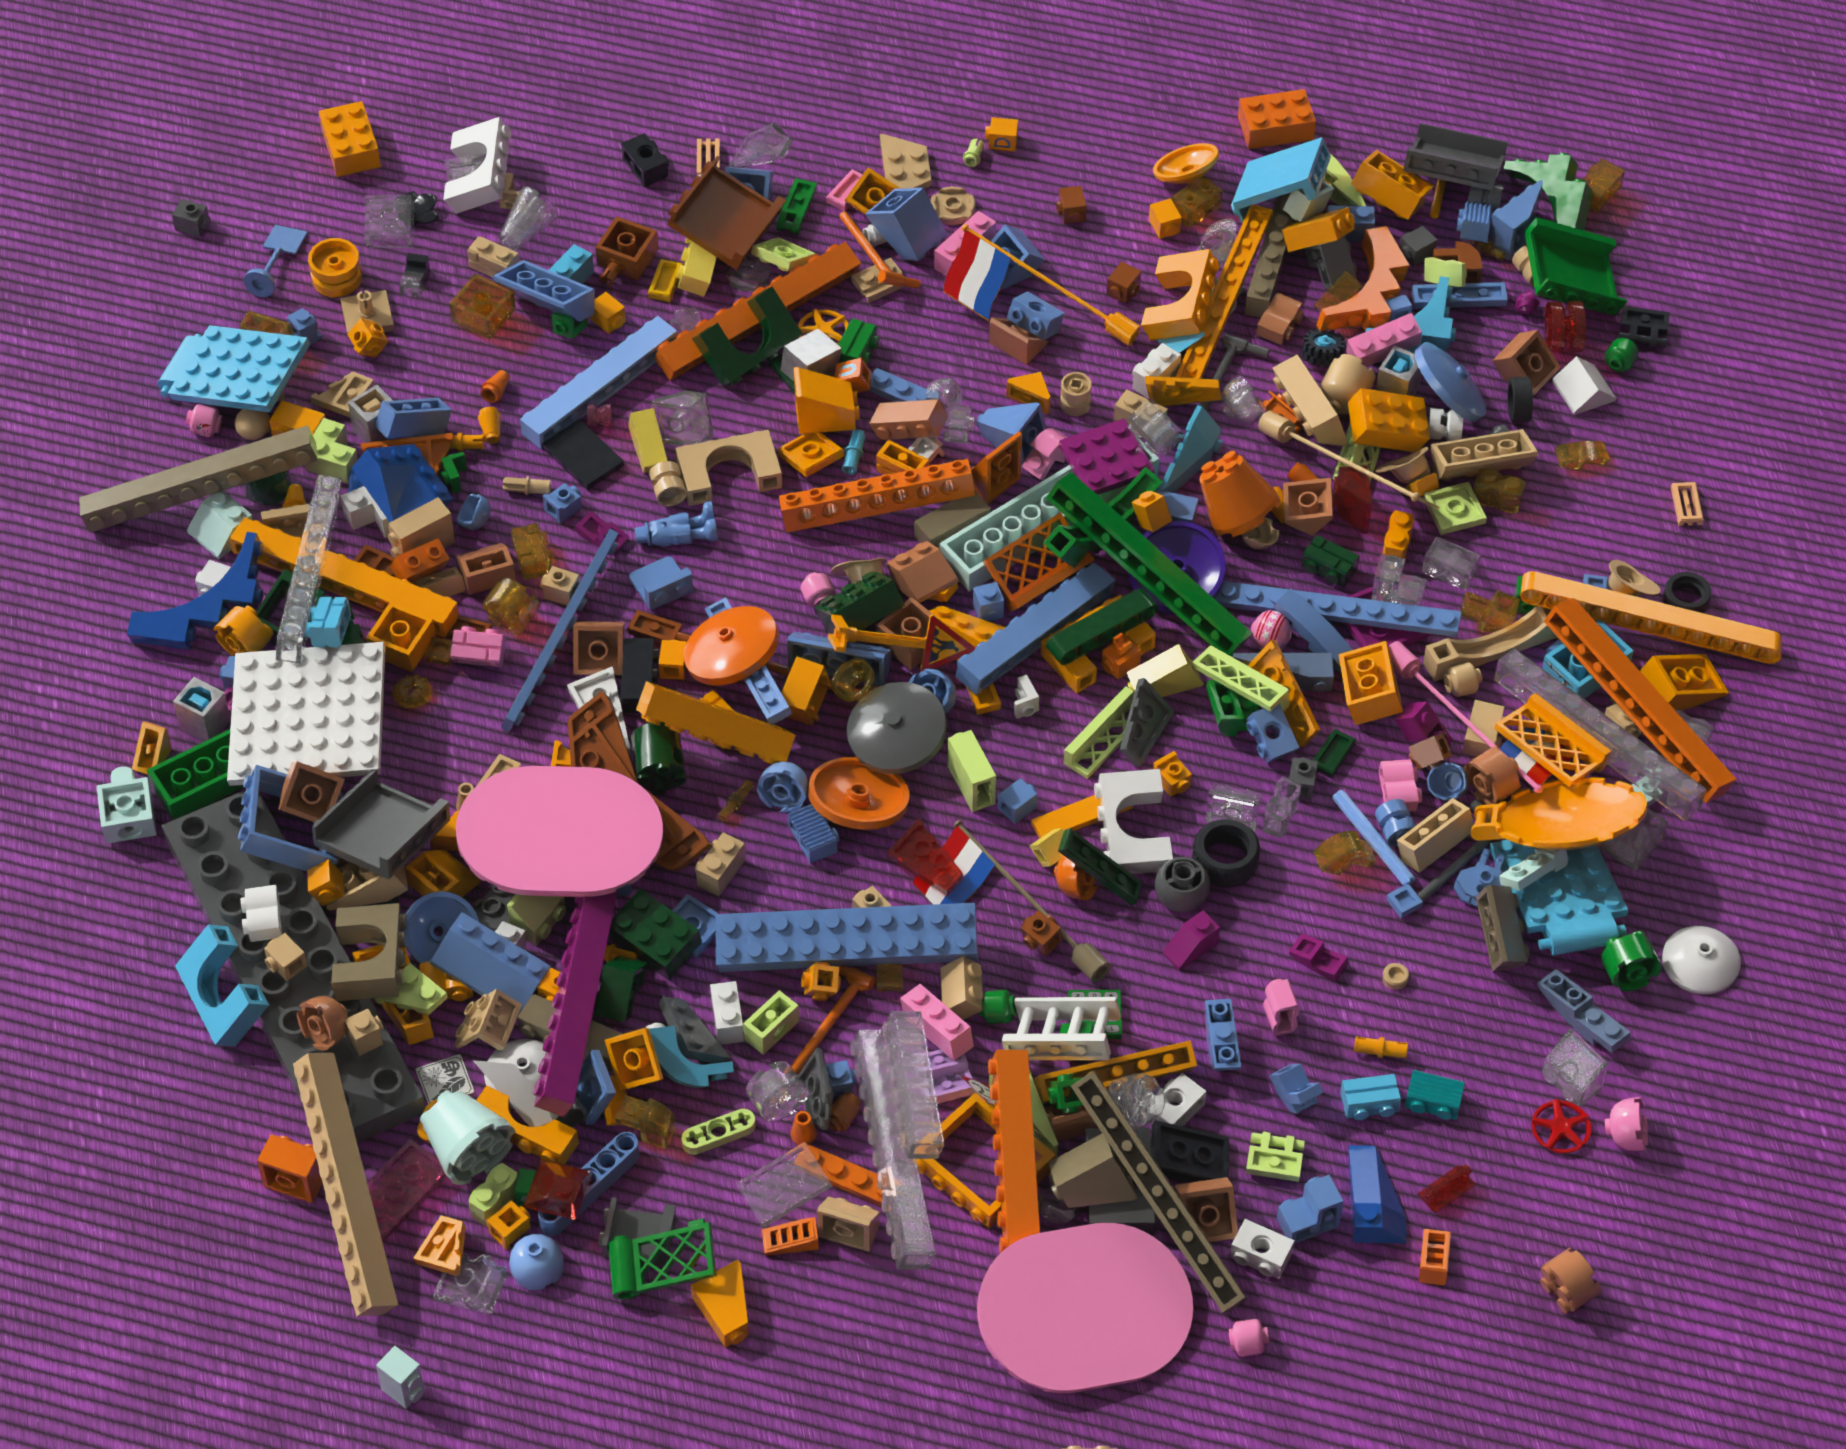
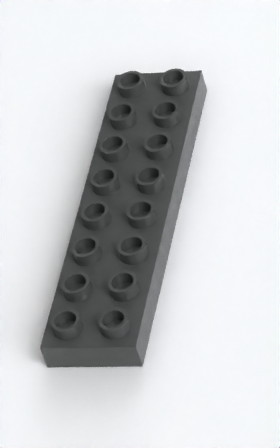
(208, 853)

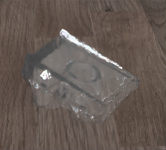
(475, 1286)

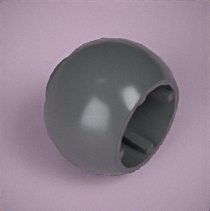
(1182, 884)

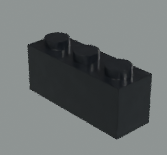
(637, 668)

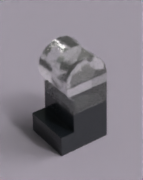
(415, 275)

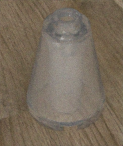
(526, 219)

